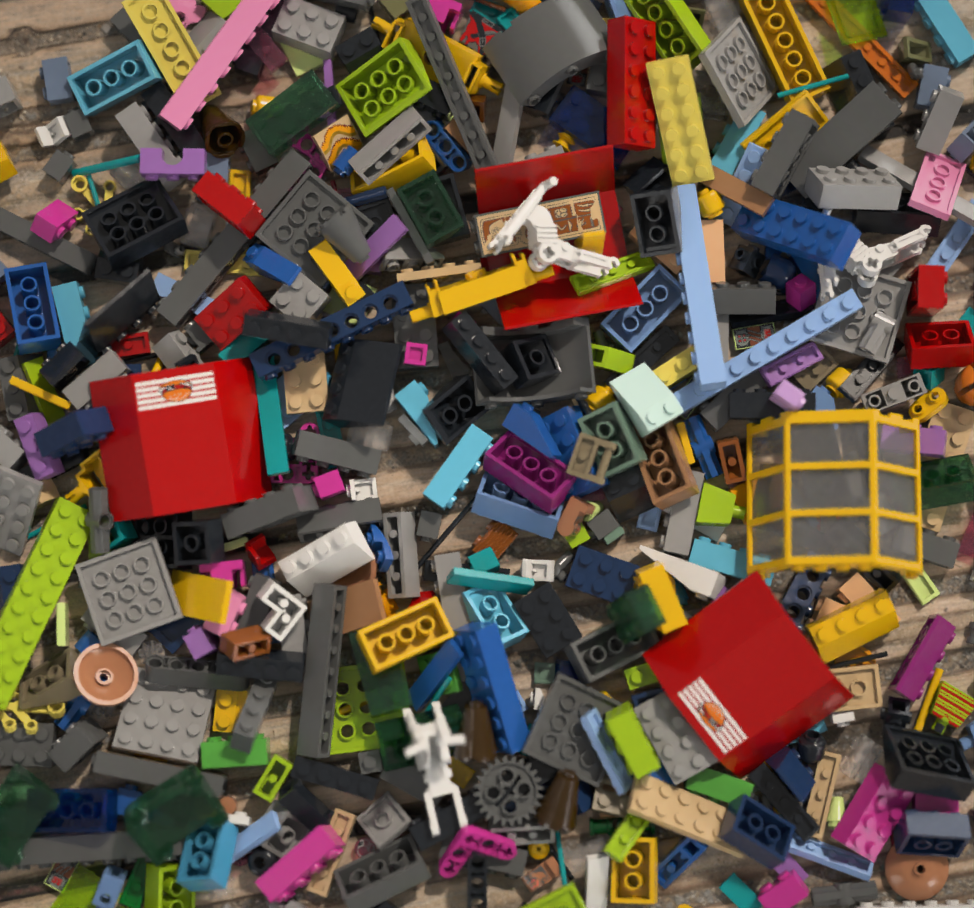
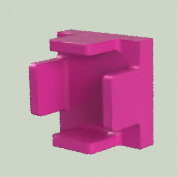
(445, 11)
(227, 571)

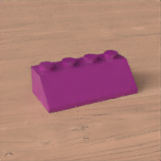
(528, 471)
(922, 658)

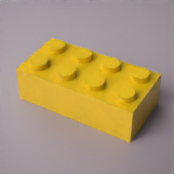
(404, 635)

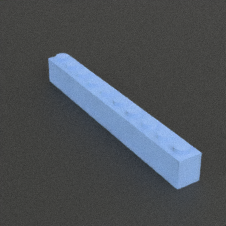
(699, 296)
(775, 347)

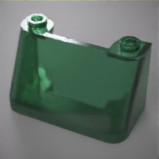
(22, 807)
(172, 813)

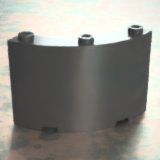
(547, 47)
(573, 351)

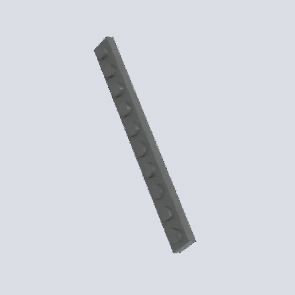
(451, 83)

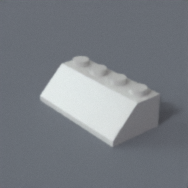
(327, 558)

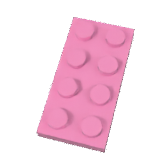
(937, 185)

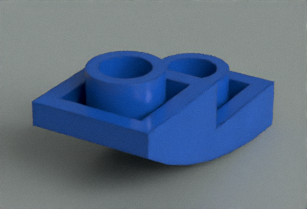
(379, 547)

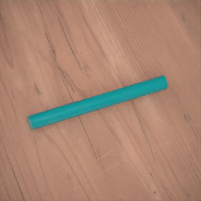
(106, 165)

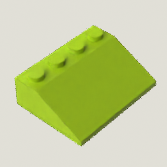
(385, 86)

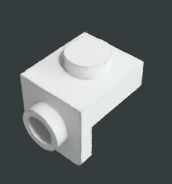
(53, 132)
(362, 489)
(538, 569)
(841, 718)
(240, 820)

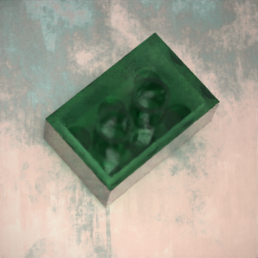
(430, 209)
(635, 614)

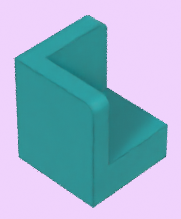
(931, 376)
(123, 534)
(484, 561)

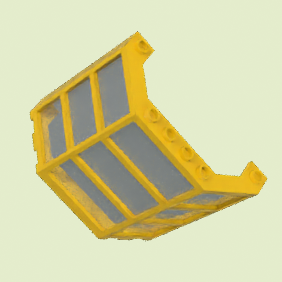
(834, 492)

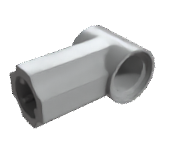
(878, 329)

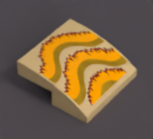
(335, 138)

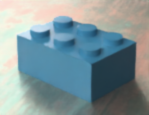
(207, 857)

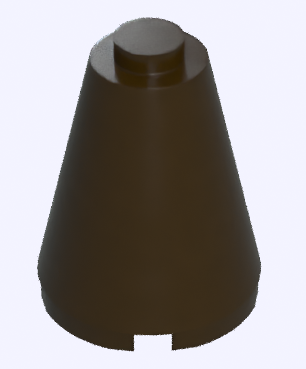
(220, 132)
(478, 735)
(560, 803)

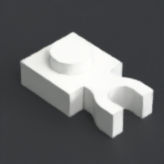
(416, 435)

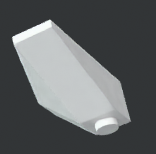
(698, 579)

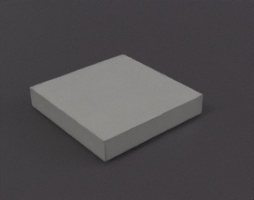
(384, 820)

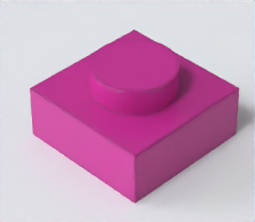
(416, 354)

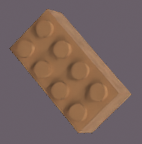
(667, 467)

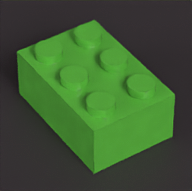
(218, 754)

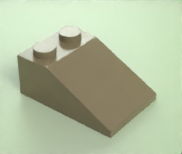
(49, 682)

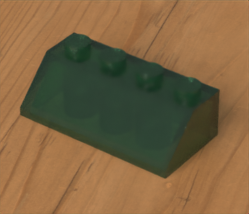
(947, 481)
(395, 737)

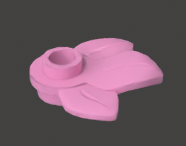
(189, 11)

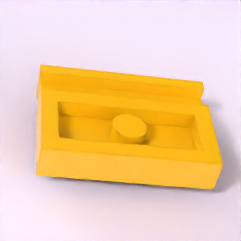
(228, 709)

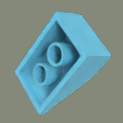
(413, 400)
(495, 606)

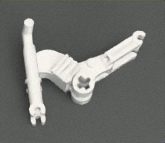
(545, 241)
(873, 259)
(433, 757)

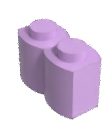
(788, 396)

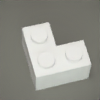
(284, 612)

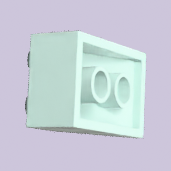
(646, 399)

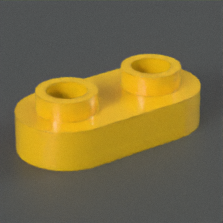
(929, 405)

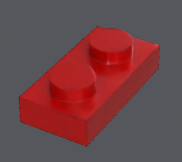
(133, 345)

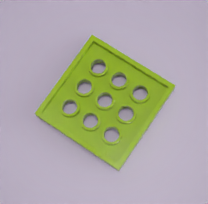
(354, 697)

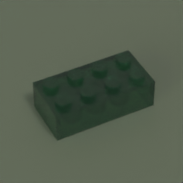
(293, 113)
(384, 691)

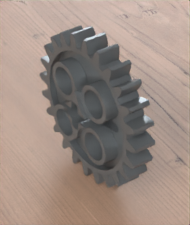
(523, 804)

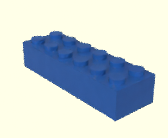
(800, 233)
(492, 682)

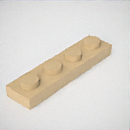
(822, 791)
(342, 823)

